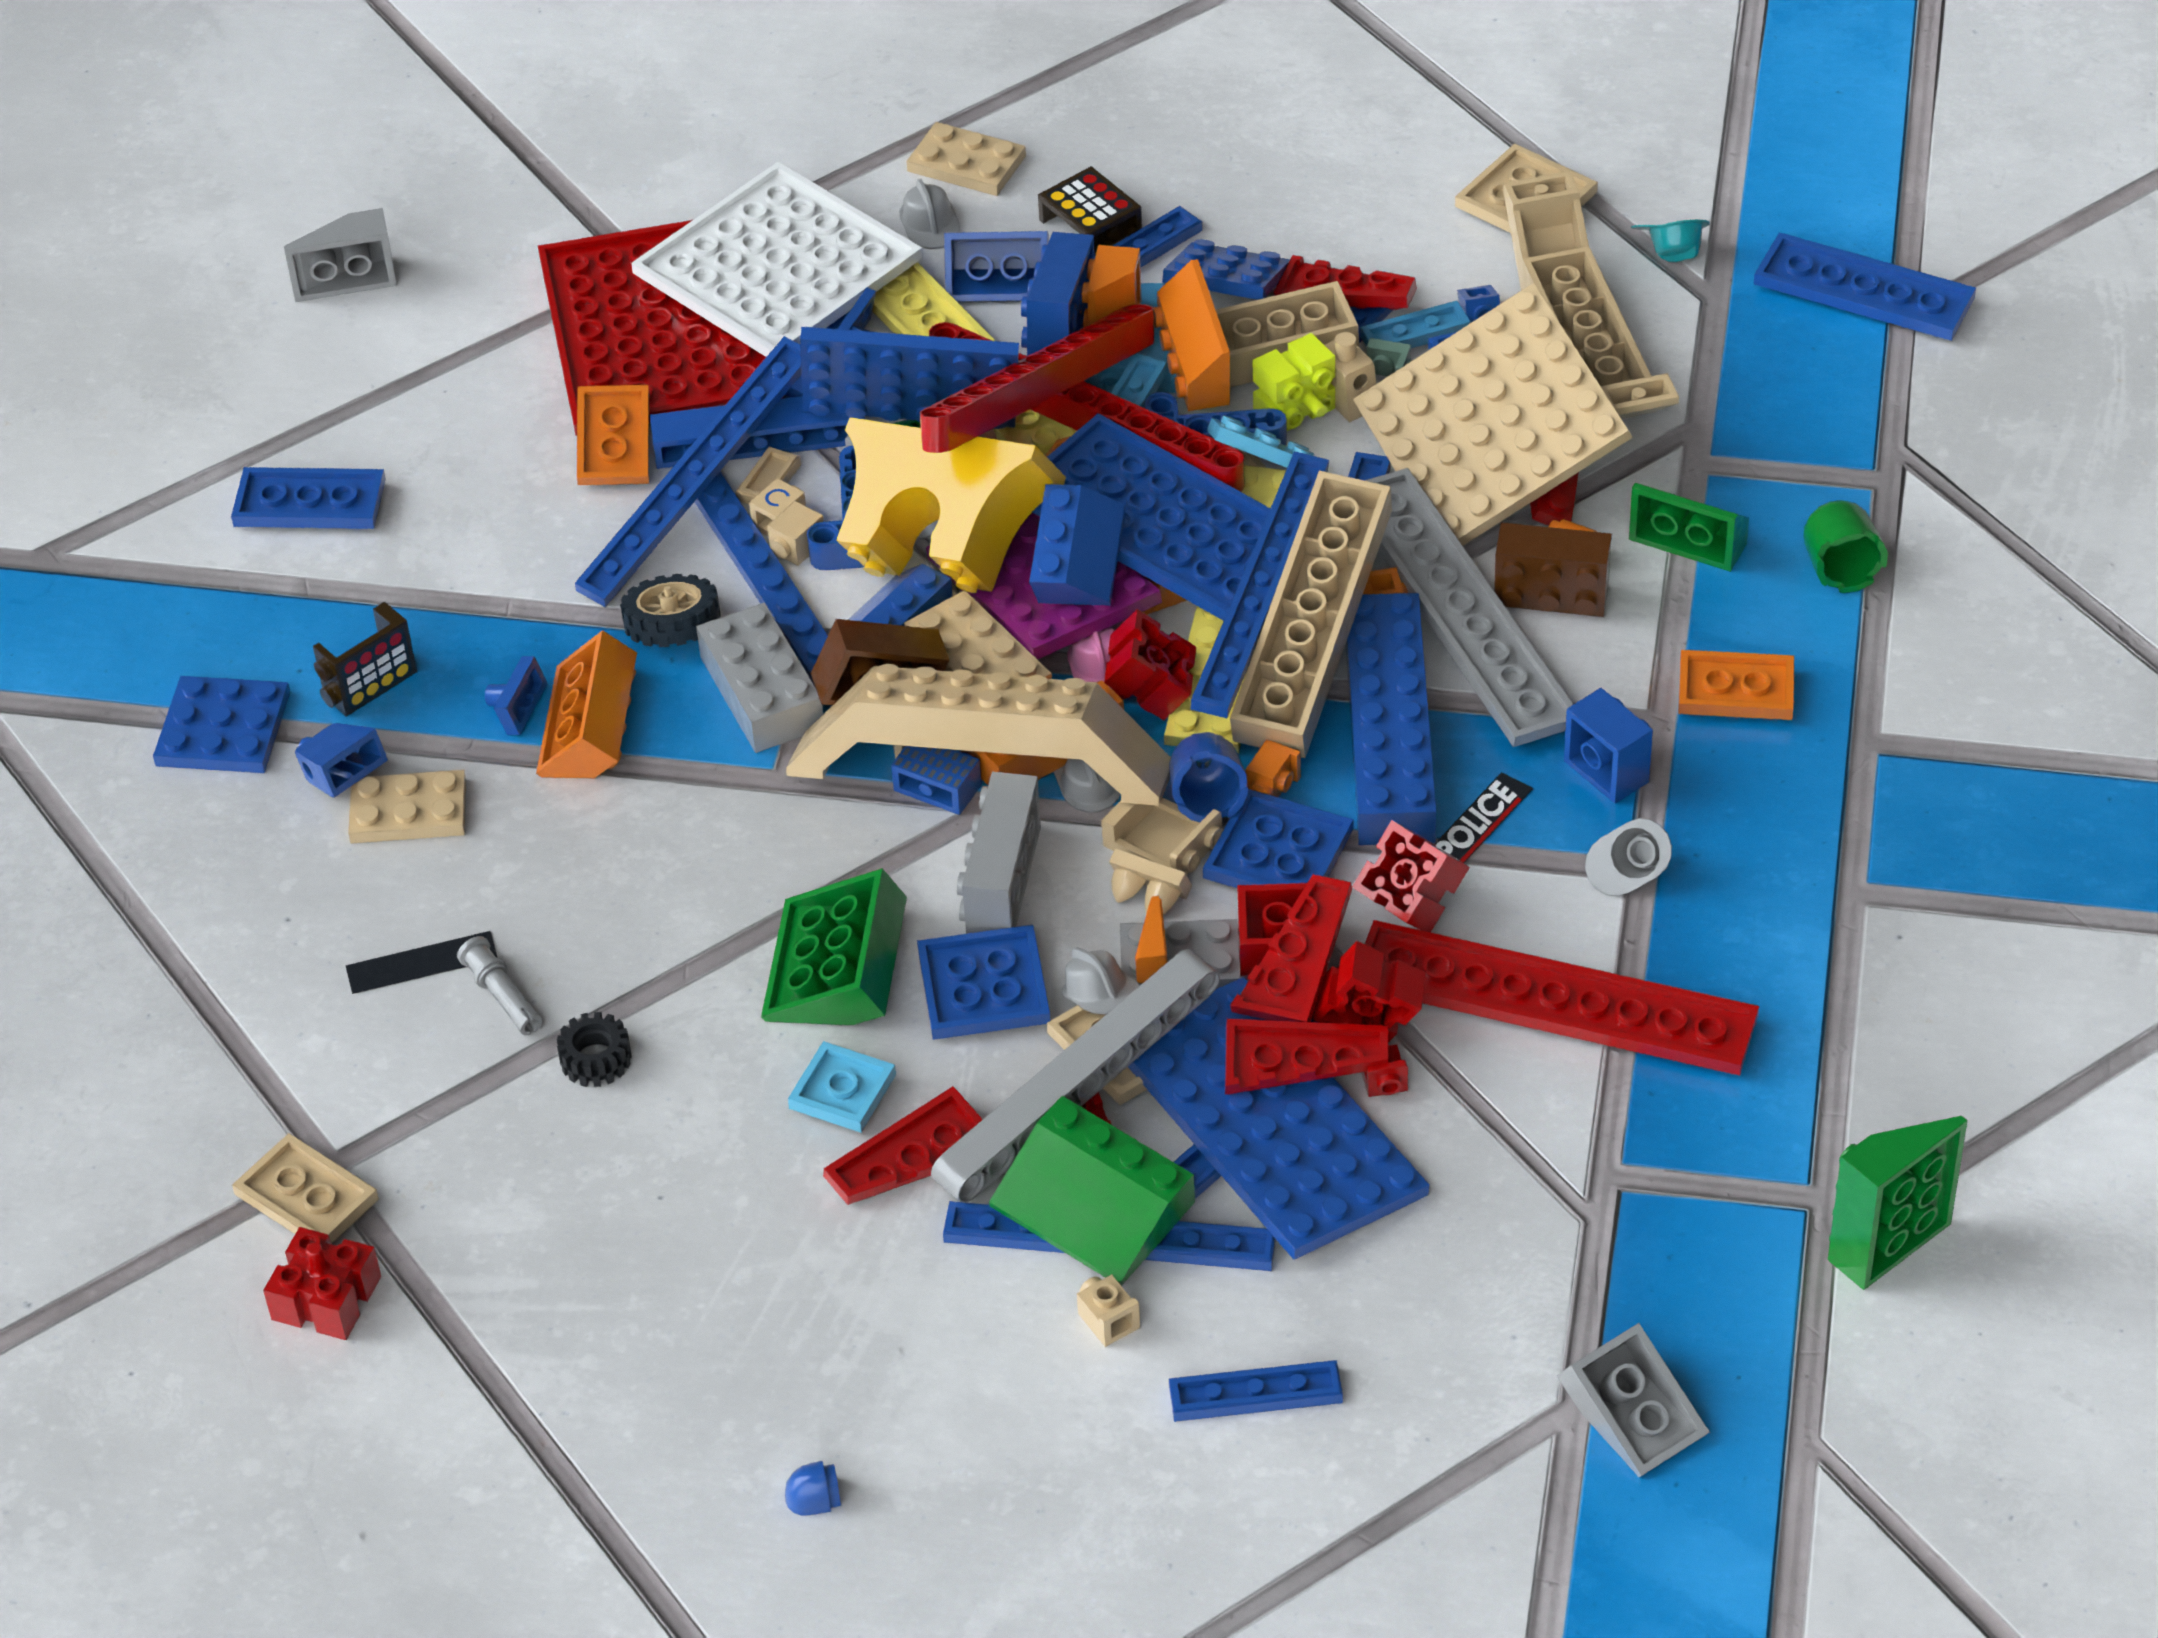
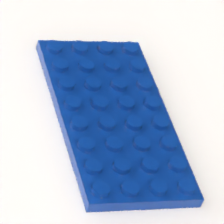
(1177, 519)
(1290, 1151)

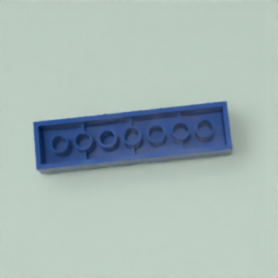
(1390, 718)

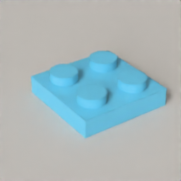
(842, 1086)

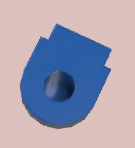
(812, 1489)

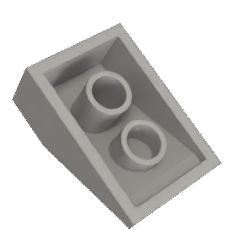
(342, 257)
(1633, 1401)

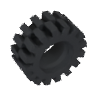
(595, 1066)

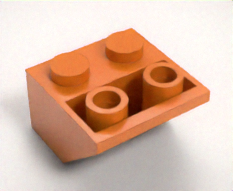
(1112, 283)

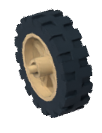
(669, 609)

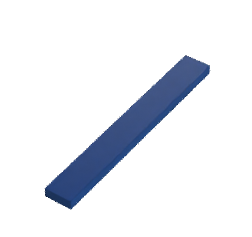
(1184, 1244)

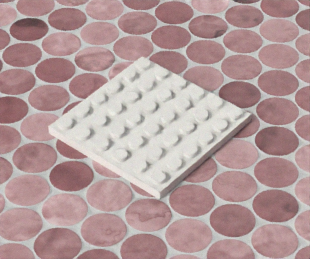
(776, 259)

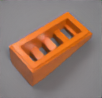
(1152, 947)

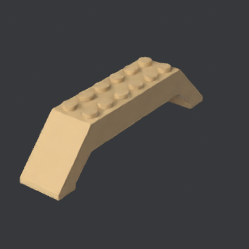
(1556, 257)
(989, 716)

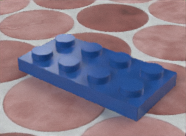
(308, 498)

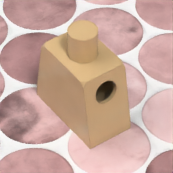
(1352, 374)

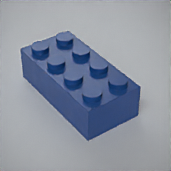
(1055, 292)

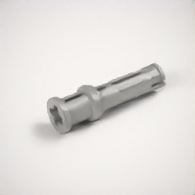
(492, 975)

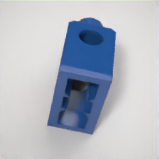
(340, 756)

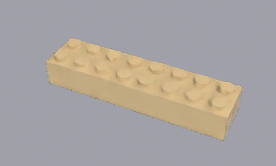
(1311, 612)

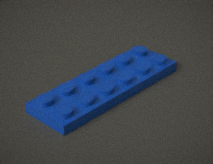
(1865, 286)

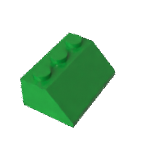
(1687, 527)

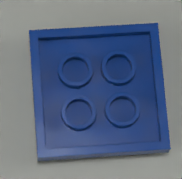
(1231, 268)
(222, 724)
(1277, 843)
(983, 982)

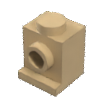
(1107, 1309)

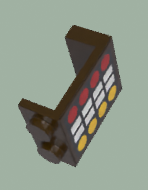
(1092, 207)
(369, 666)

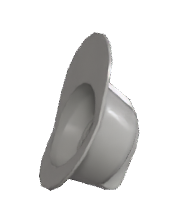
(928, 215)
(1084, 787)
(1628, 857)
(1096, 981)

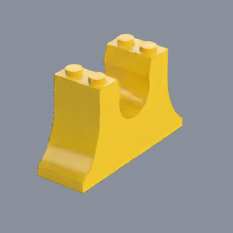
(973, 491)

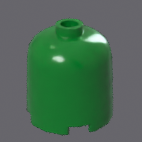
(1844, 546)

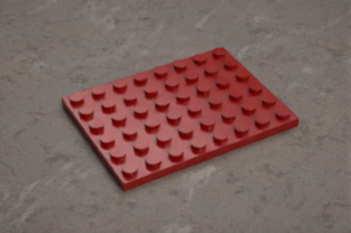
(629, 333)

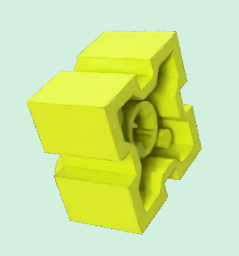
(1296, 380)

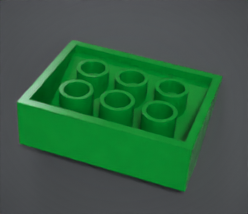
(836, 952)
(1093, 1191)
(1894, 1196)

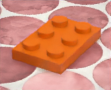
(613, 435)
(1736, 684)

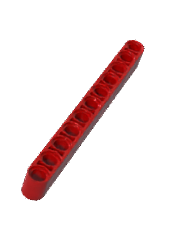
(1036, 378)
(1083, 401)

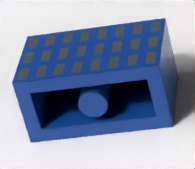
(937, 776)

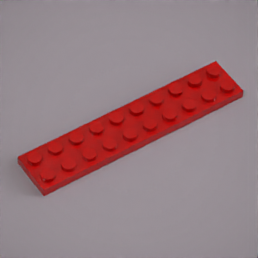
(1573, 999)

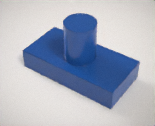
(518, 697)

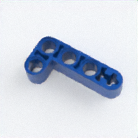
(1265, 419)
(823, 548)

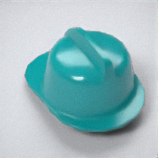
(1677, 239)

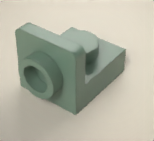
(1388, 355)

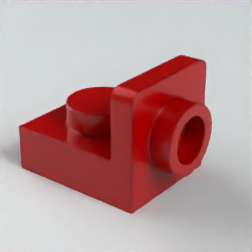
(1387, 1077)

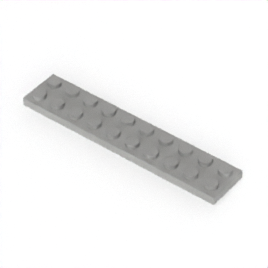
(1470, 616)

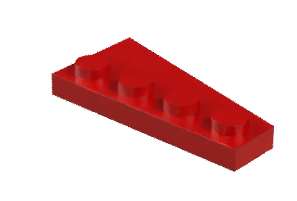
(1292, 1052)

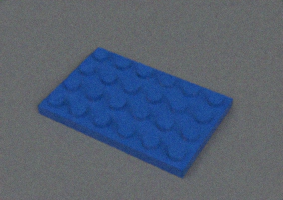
(892, 372)

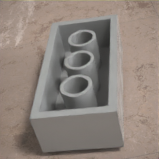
(759, 676)
(1000, 853)

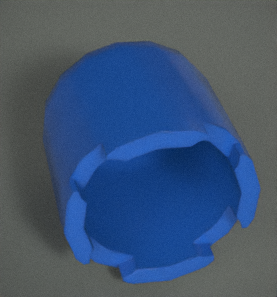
(1211, 783)

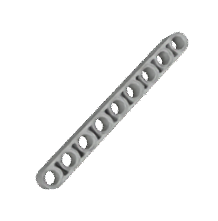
(1076, 1072)

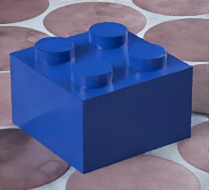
(1608, 745)

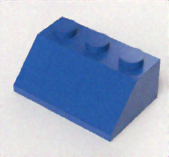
(991, 264)
(1076, 546)
(906, 596)

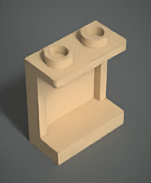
(1161, 833)

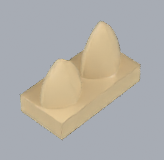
(1134, 871)

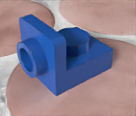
(1478, 300)

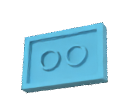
(1260, 443)

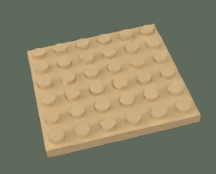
(1494, 415)

